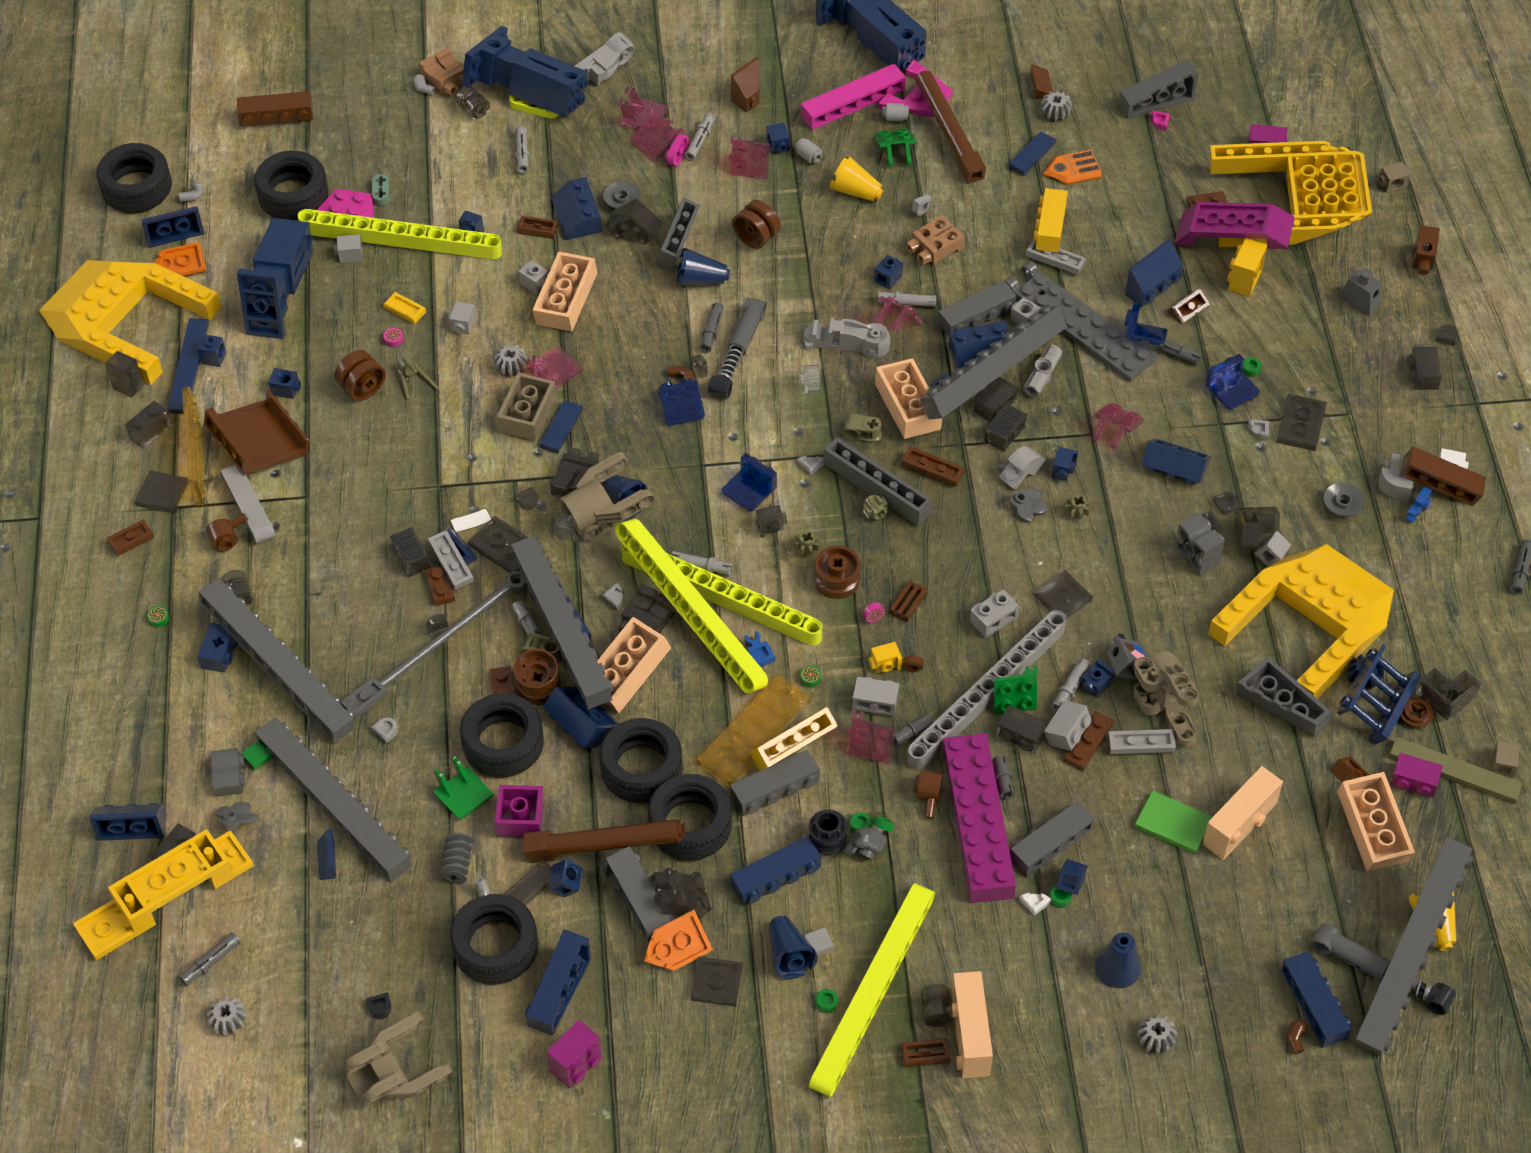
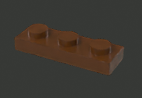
(932, 466)
(1089, 741)

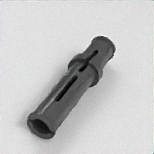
(709, 334)
(1518, 583)
(188, 976)

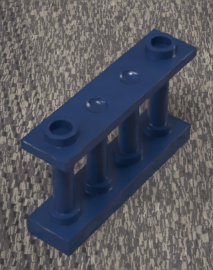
(1398, 697)

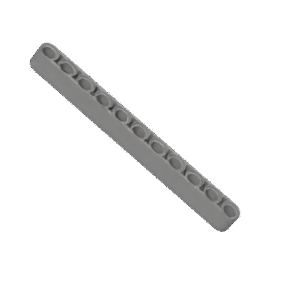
(1051, 627)

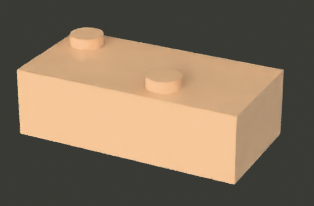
(565, 291)
(901, 389)
(632, 660)
(1242, 813)
(1375, 822)
(971, 1025)

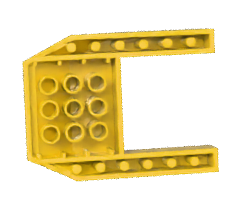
(1323, 182)
(104, 293)
(1326, 591)

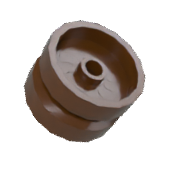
(756, 224)
(360, 375)
(837, 572)

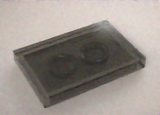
(1301, 422)
(495, 543)

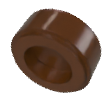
(912, 663)

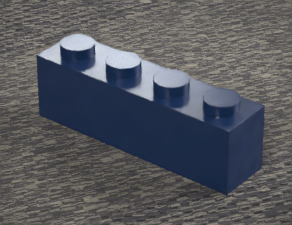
(775, 871)
(1316, 999)

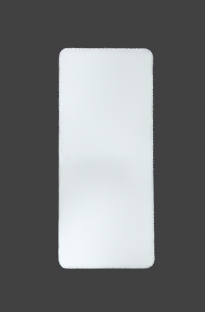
(471, 520)

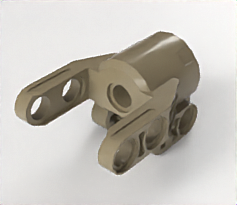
(591, 504)
(1168, 692)
(377, 1074)

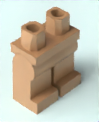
(443, 71)
(935, 241)

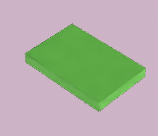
(1173, 822)

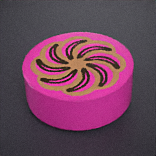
(393, 337)
(873, 612)

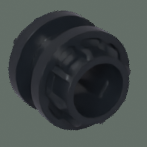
(828, 831)

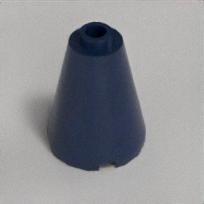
(700, 270)
(621, 487)
(790, 949)
(1119, 962)

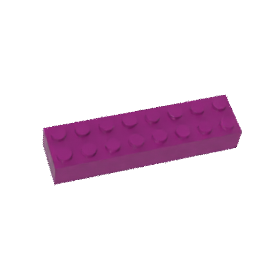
(978, 818)

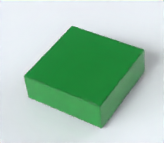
(256, 755)

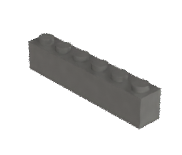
(877, 481)

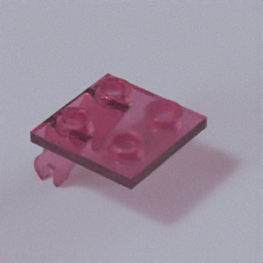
(639, 109)
(656, 135)
(749, 158)
(905, 312)
(554, 366)
(1113, 413)
(870, 739)

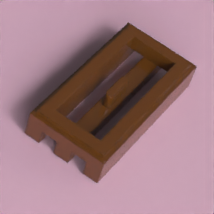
(537, 228)
(916, 588)
(925, 1060)

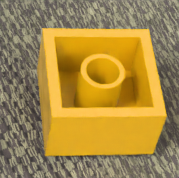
(1246, 267)

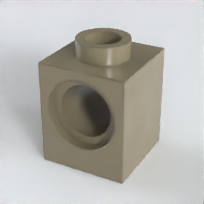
(1394, 177)
(1505, 758)

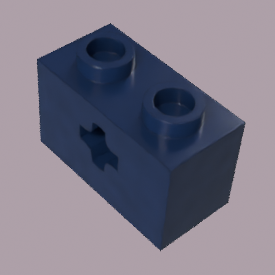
(216, 649)

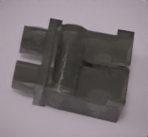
(571, 470)
(649, 608)
(680, 892)

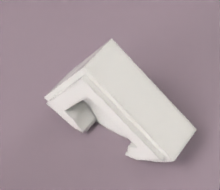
(1034, 902)

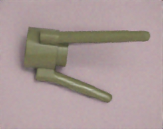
(408, 368)

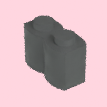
(227, 771)

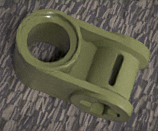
(860, 427)
(537, 641)

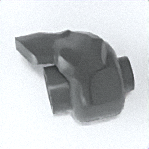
(866, 842)

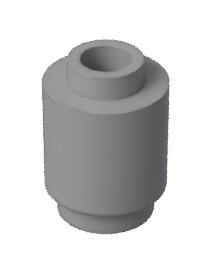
(895, 112)
(808, 151)

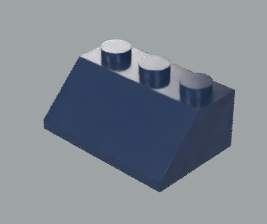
(577, 209)
(172, 226)
(1154, 274)
(968, 342)
(1175, 460)
(571, 712)
(129, 822)

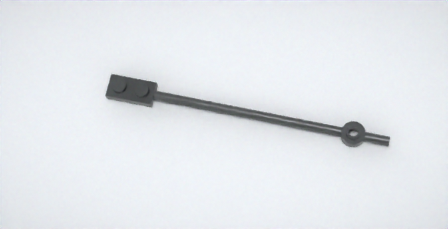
(375, 690)

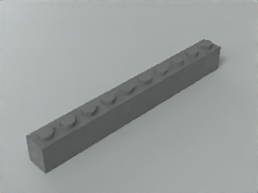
(993, 362)
(561, 622)
(277, 660)
(334, 800)
(1412, 947)

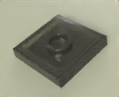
(161, 491)
(1063, 594)
(717, 981)

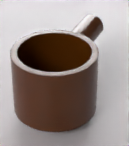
(222, 533)
(928, 787)

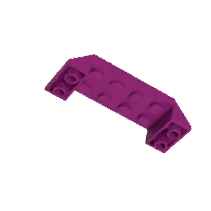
(1236, 221)

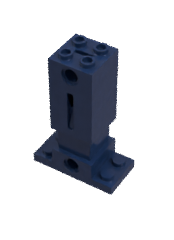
(880, 27)
(527, 74)
(276, 274)

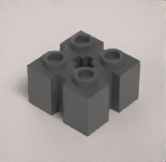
(1199, 543)

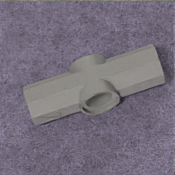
(1042, 371)

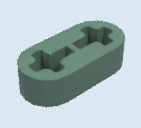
(384, 189)

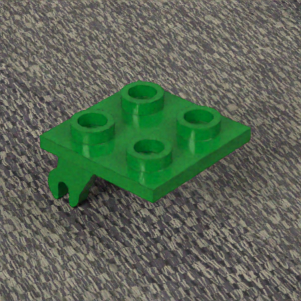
(885, 139)
(1016, 691)
(462, 792)

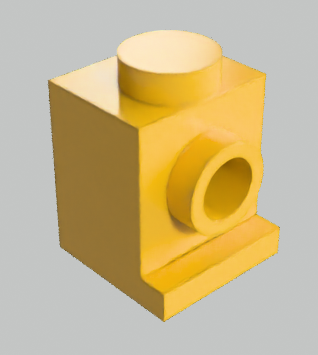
(885, 658)

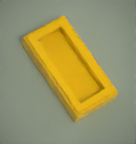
(404, 308)

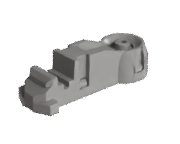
(607, 58)
(848, 335)

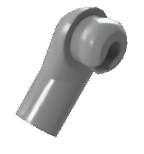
(420, 85)
(194, 194)
(481, 886)

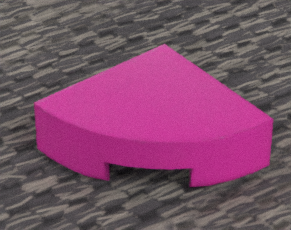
(1160, 119)

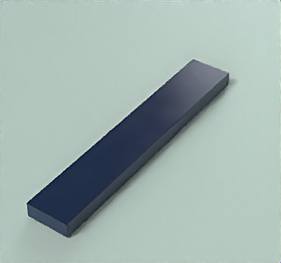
(188, 363)

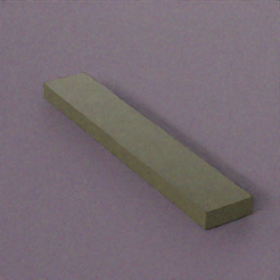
(1461, 771)

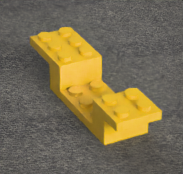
(158, 884)

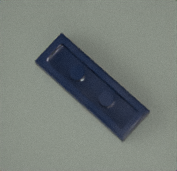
(1032, 153)
(561, 426)

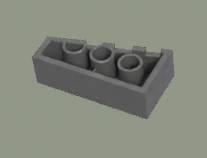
(1160, 91)
(1283, 696)
(637, 893)

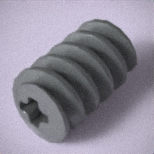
(456, 858)

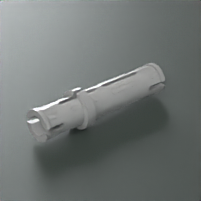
(702, 131)
(521, 135)
(910, 299)
(709, 564)
(1068, 690)

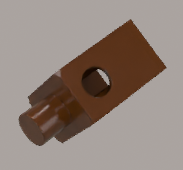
(1425, 255)

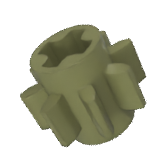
(1078, 506)
(875, 507)
(807, 543)

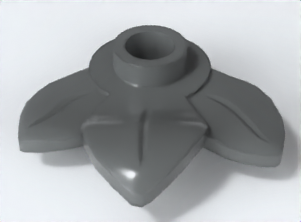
(1028, 504)
(231, 816)

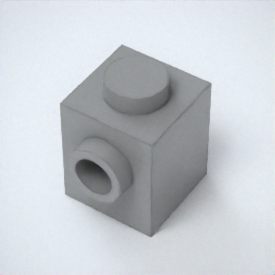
(349, 248)
(533, 277)
(462, 317)
(1272, 549)

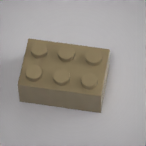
(526, 406)

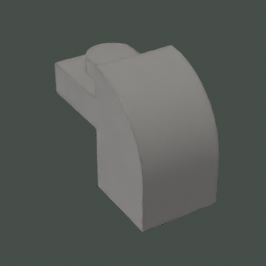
(1022, 462)
(1392, 483)

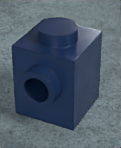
(888, 271)

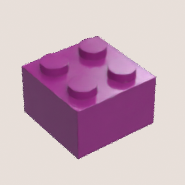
(519, 810)
(574, 1054)

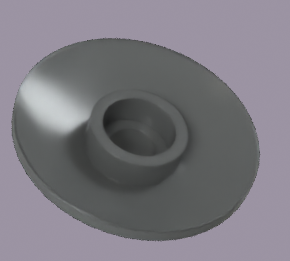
(620, 193)
(1343, 493)

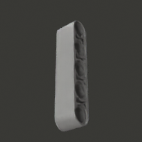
(247, 503)

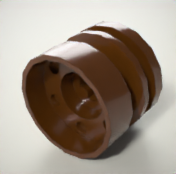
(536, 675)

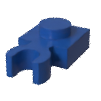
(1421, 502)
(759, 651)

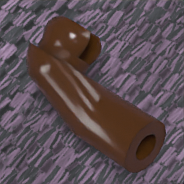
(680, 371)
(1293, 1035)

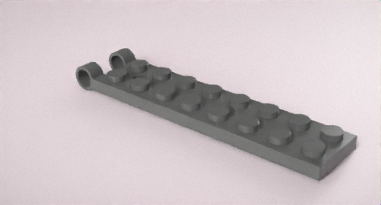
(1085, 325)

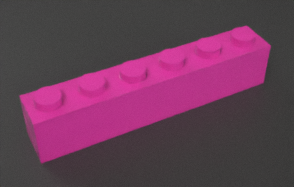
(852, 96)

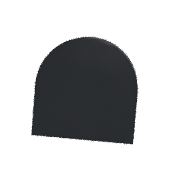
(379, 1006)

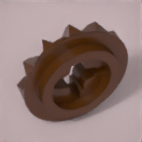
(1417, 705)

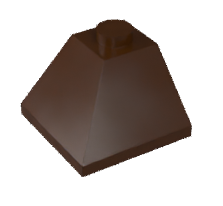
(746, 86)

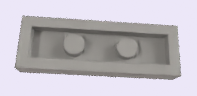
(1063, 260)
(450, 559)
(1141, 741)

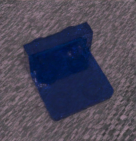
(1139, 332)
(1230, 383)
(681, 402)
(751, 483)

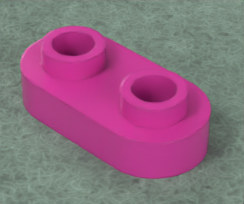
(677, 150)

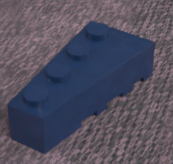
(559, 982)

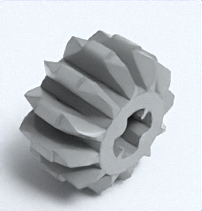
(1056, 105)
(510, 360)
(219, 1019)
(1165, 1030)

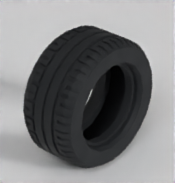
(130, 159)
(290, 166)
(632, 734)
(505, 761)
(698, 790)
(494, 909)

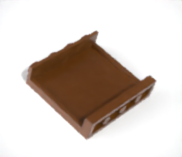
(257, 434)

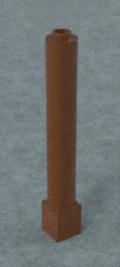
(969, 161)
(545, 845)

